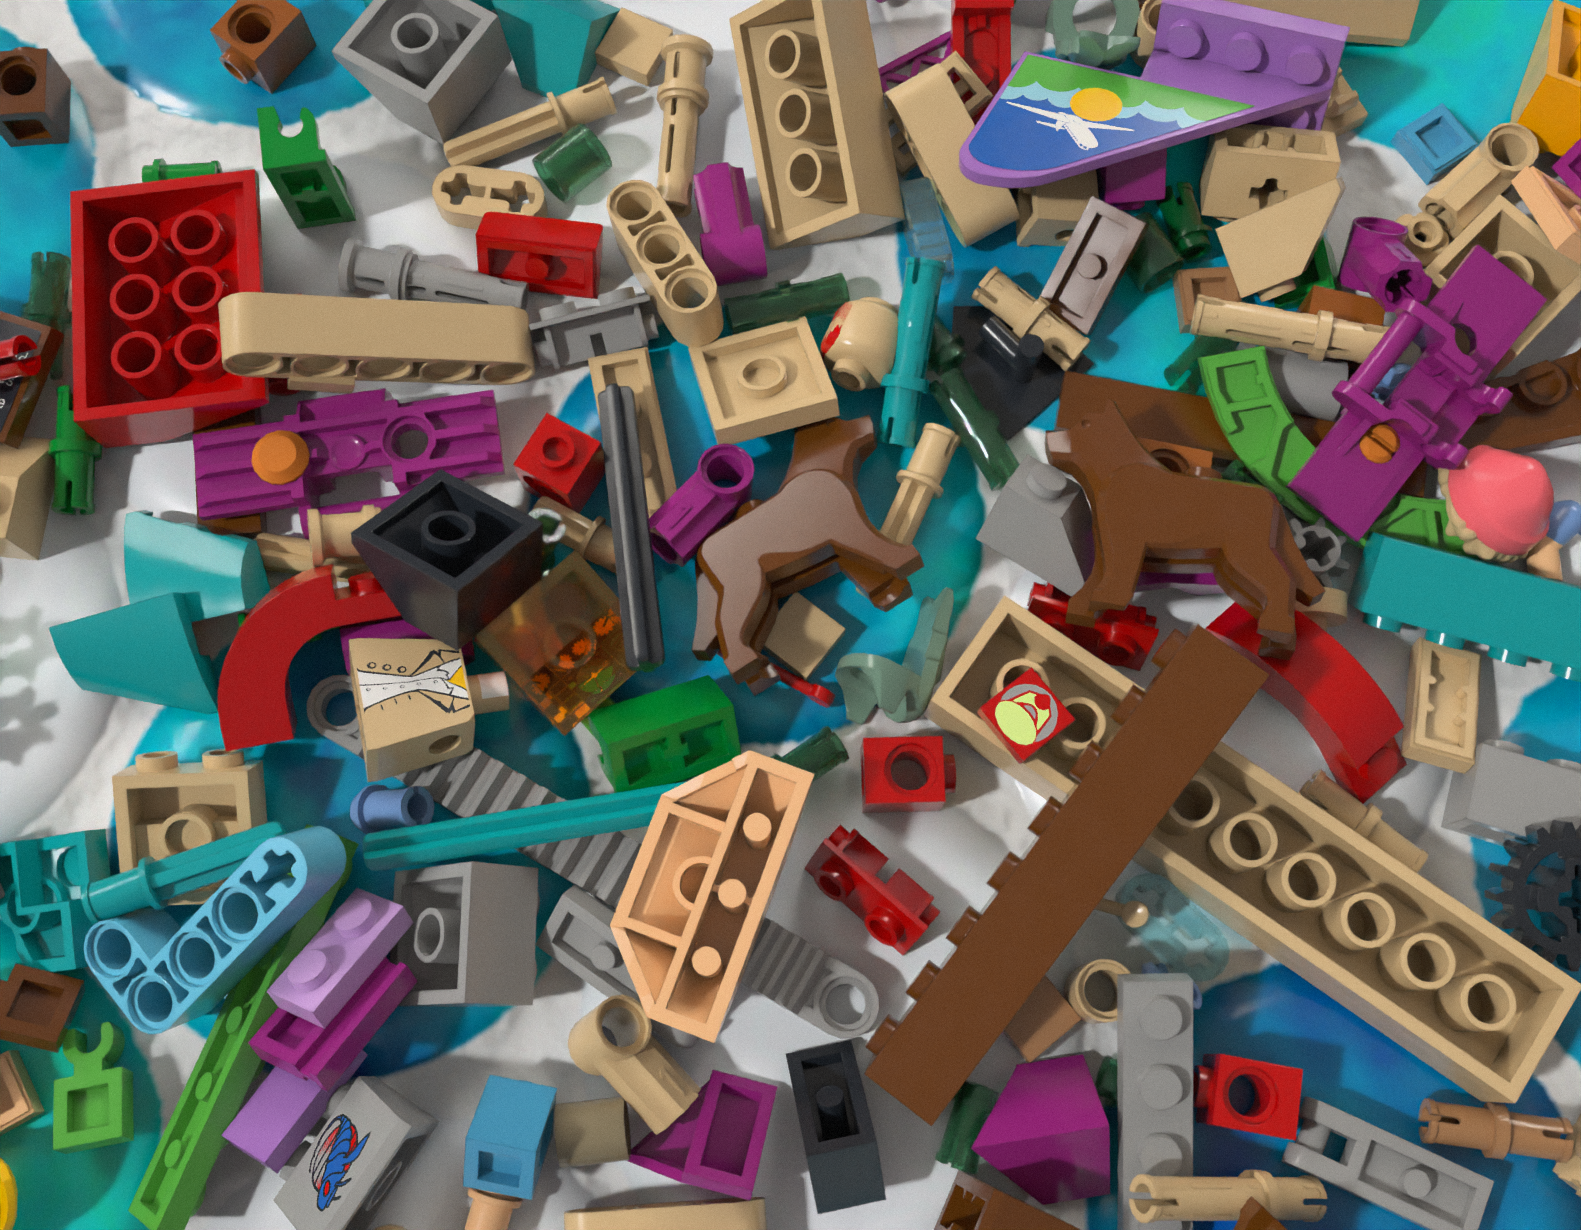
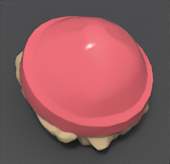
(1497, 503)

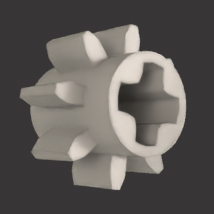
(1323, 548)

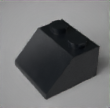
(451, 556)

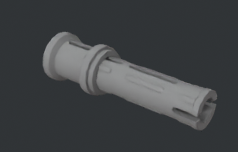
(407, 277)

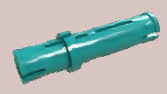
(914, 339)

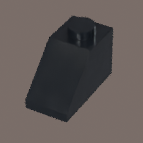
(836, 1127)

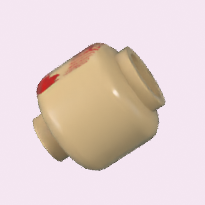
(861, 343)

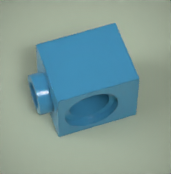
(509, 1137)

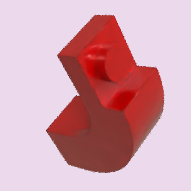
(254, 679)
(1329, 697)

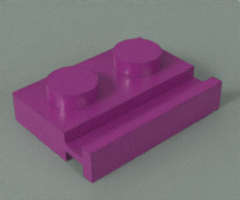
(327, 1053)

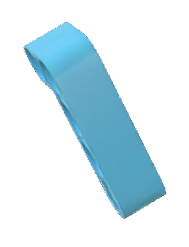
(178, 973)

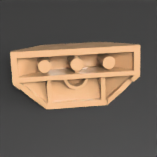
(707, 887)

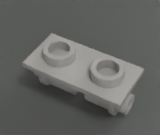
(570, 331)

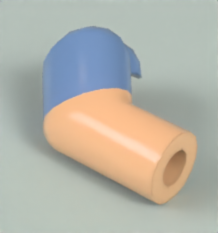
(1563, 526)

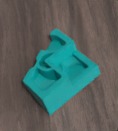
(187, 558)
(140, 654)
(44, 897)

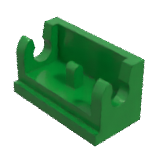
(303, 172)
(666, 735)

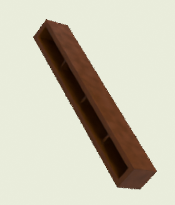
(1064, 870)

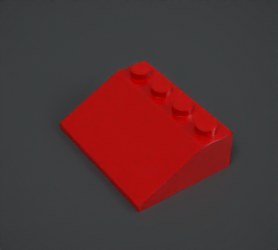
(147, 300)

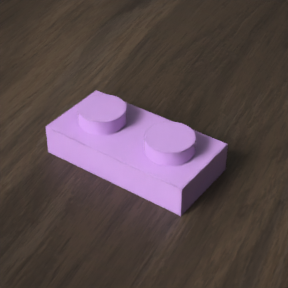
(340, 957)

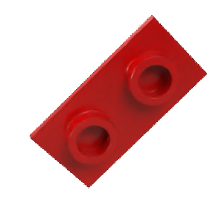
(1117, 638)
(892, 911)

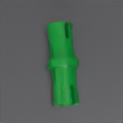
(74, 460)

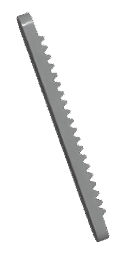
(475, 784)

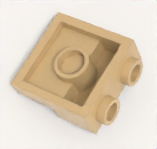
(179, 806)

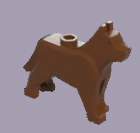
(1179, 525)
(792, 543)

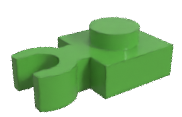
(96, 1102)

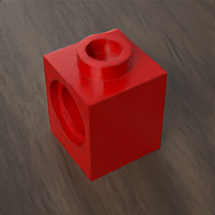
(561, 463)
(883, 795)
(1275, 1101)

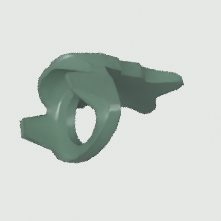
(1089, 46)
(897, 689)

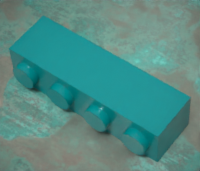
(1471, 601)

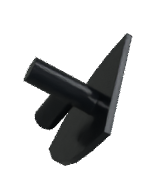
(1008, 372)

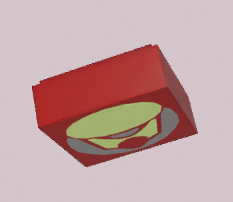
(1025, 715)

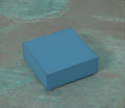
(1434, 143)

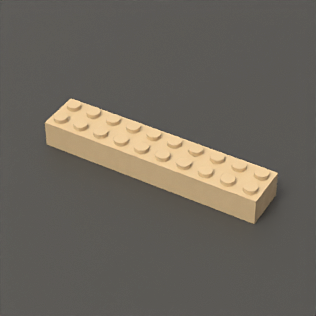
(1289, 877)

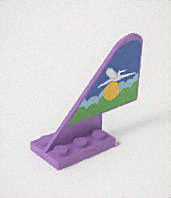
(1206, 74)

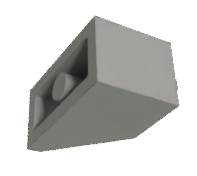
(1043, 525)

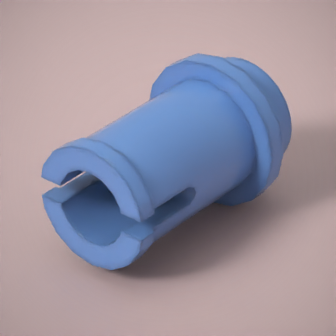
(383, 809)

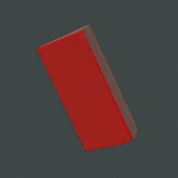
(543, 251)

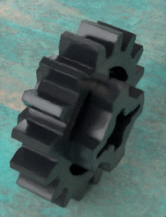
(1539, 890)

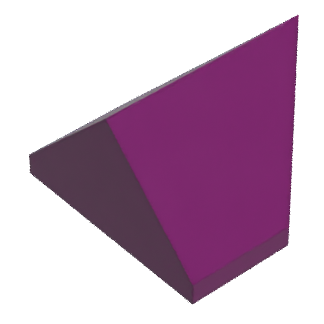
(1050, 1132)
(715, 1139)

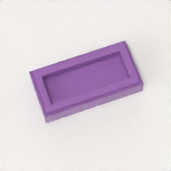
(281, 1115)

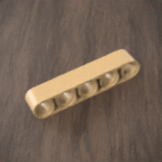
(374, 339)

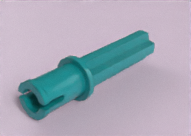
(174, 875)

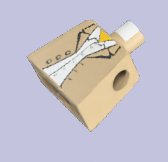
(417, 702)

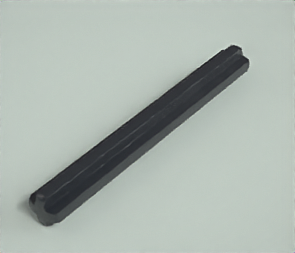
(631, 530)

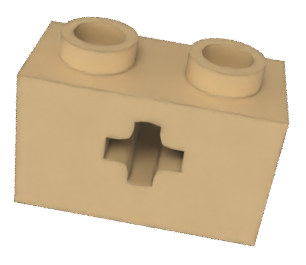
(1262, 166)

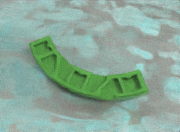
(1275, 449)

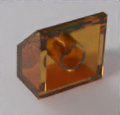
(561, 643)

